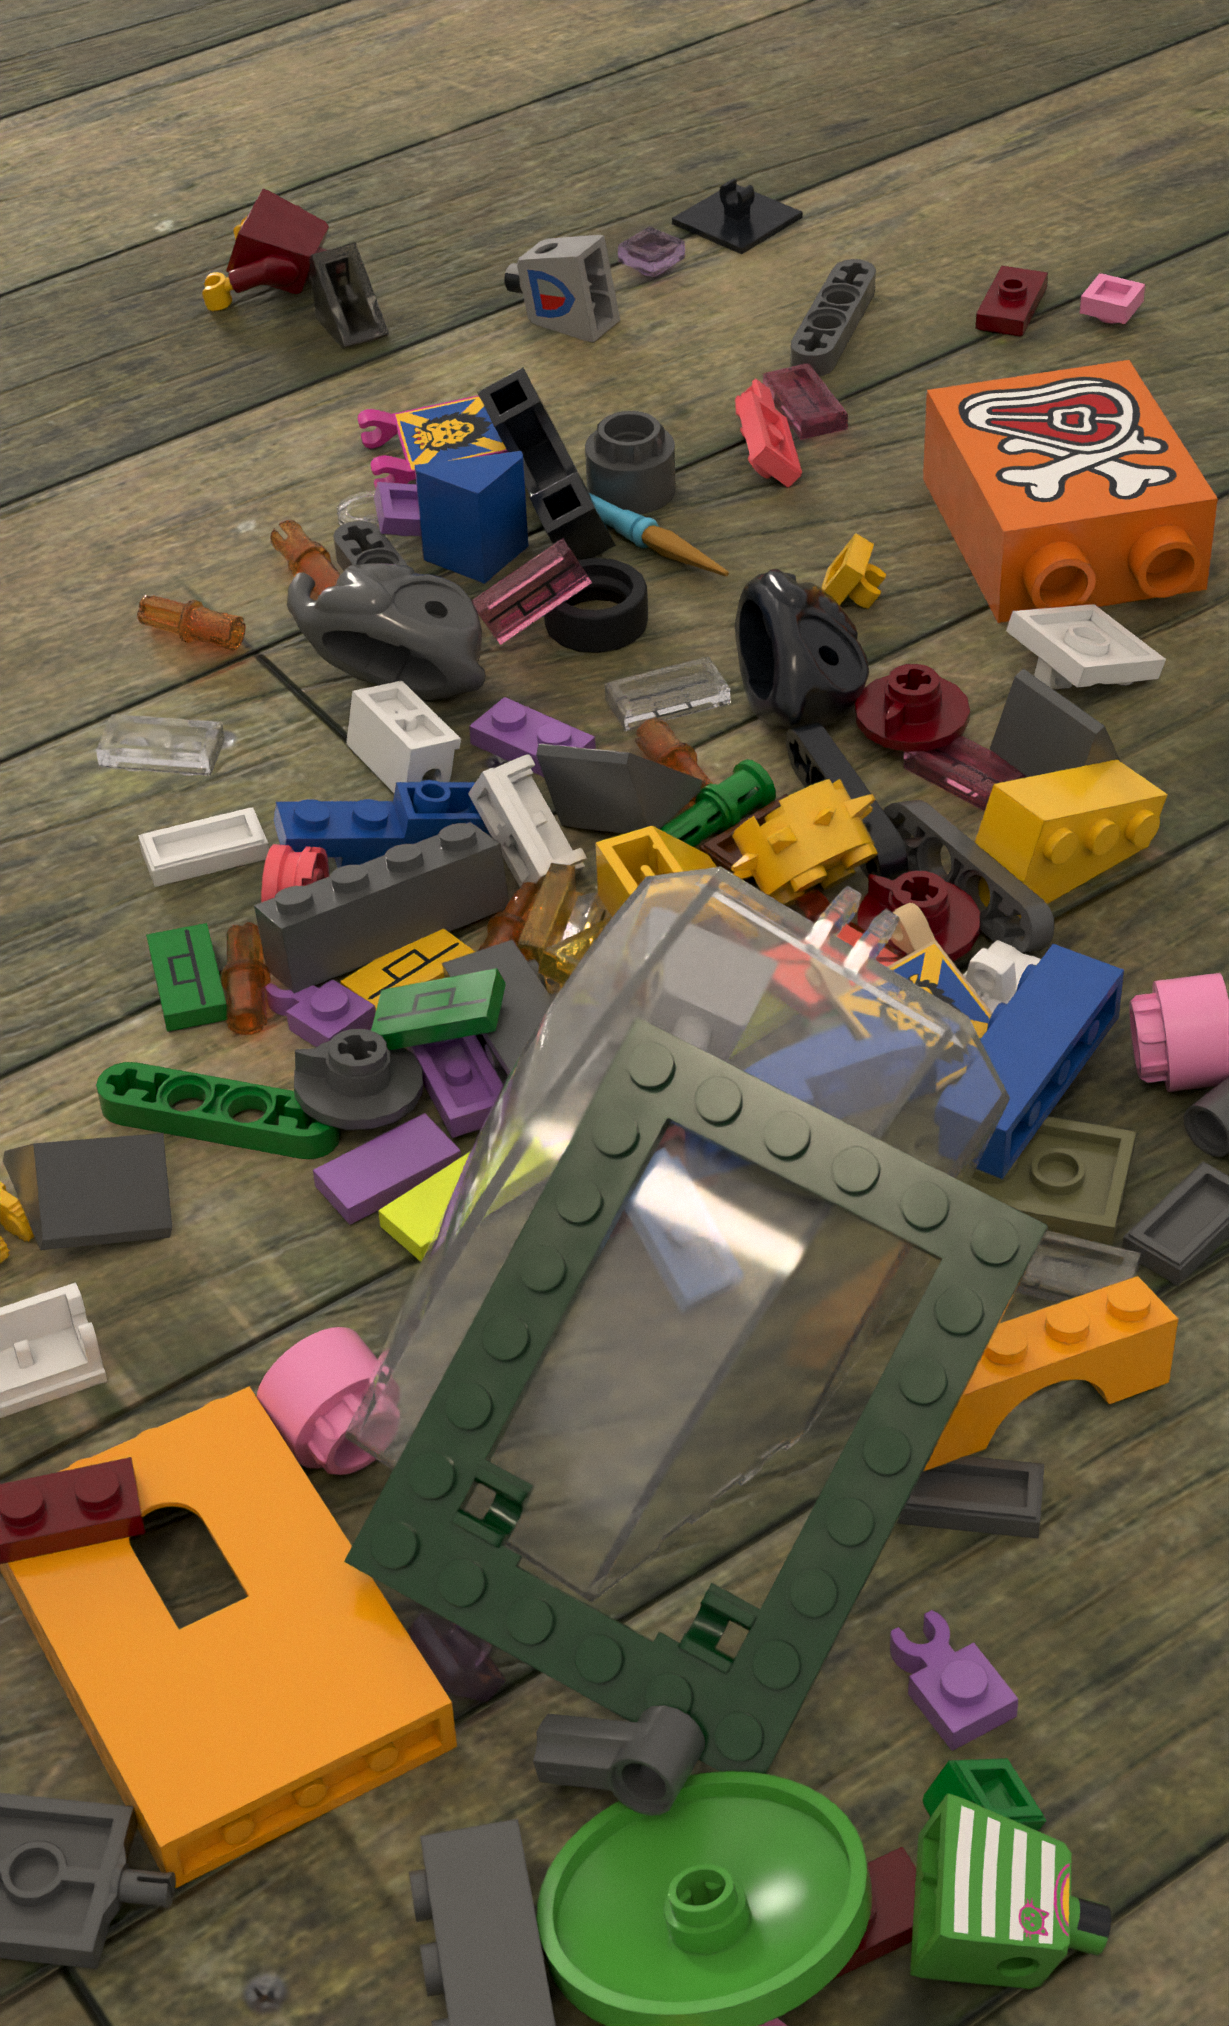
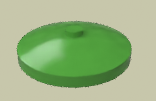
(709, 1910)

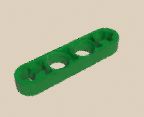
(143, 1098)

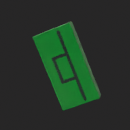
(187, 977)
(439, 1009)

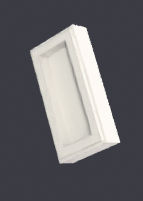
(203, 846)

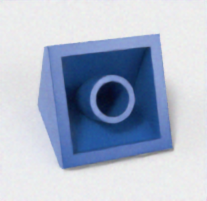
(473, 513)

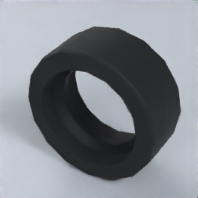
(608, 627)

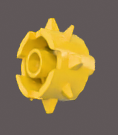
(806, 842)

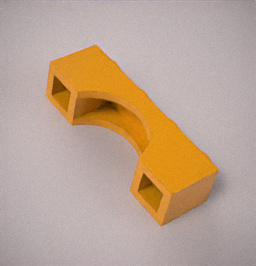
(1110, 1337)

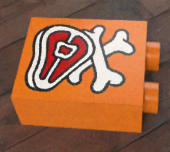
(1068, 489)

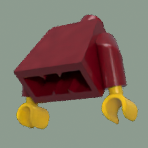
(268, 250)

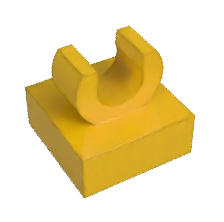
(853, 575)

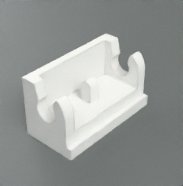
(399, 735)
(522, 821)
(46, 1350)

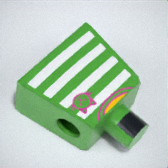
(996, 1901)

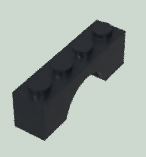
(548, 469)

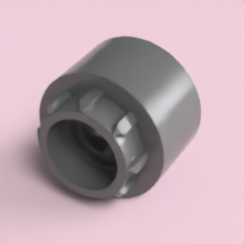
(631, 462)

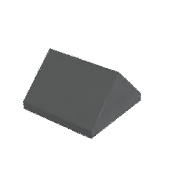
(1047, 732)
(612, 788)
(93, 1190)

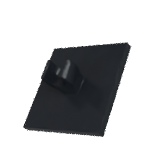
(737, 217)

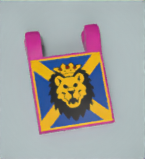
(430, 435)

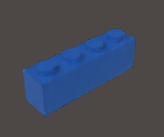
(1045, 1041)

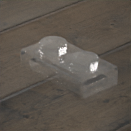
(160, 745)

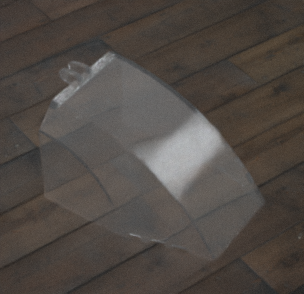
(722, 1289)

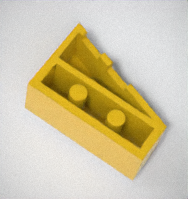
(1068, 825)

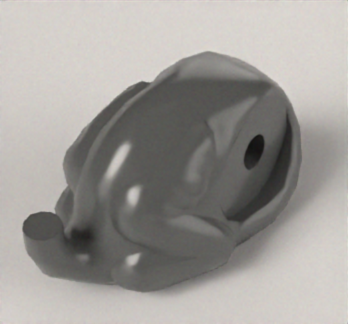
(393, 627)

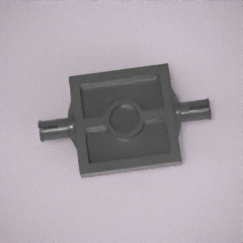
(68, 1878)

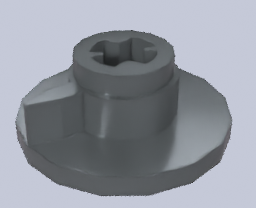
(357, 1081)

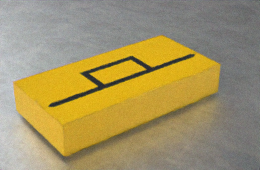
(407, 965)

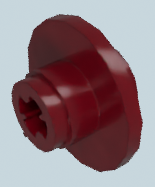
(912, 710)
(946, 907)

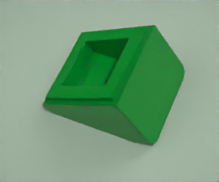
(988, 1784)

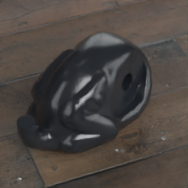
(797, 652)

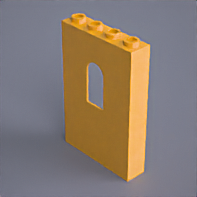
(255, 1708)

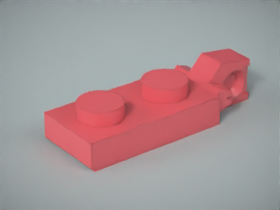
(767, 435)

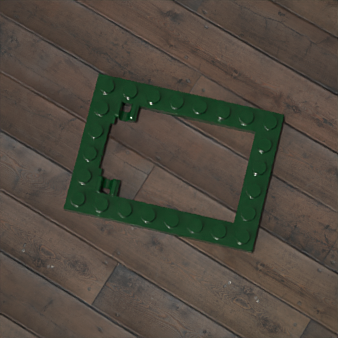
(458, 1563)

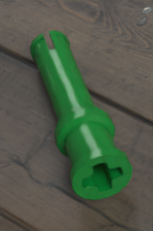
(723, 804)

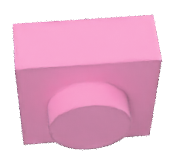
(1112, 299)

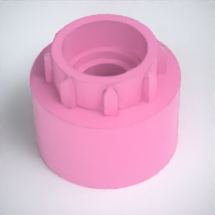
(1182, 1032)
(315, 1395)

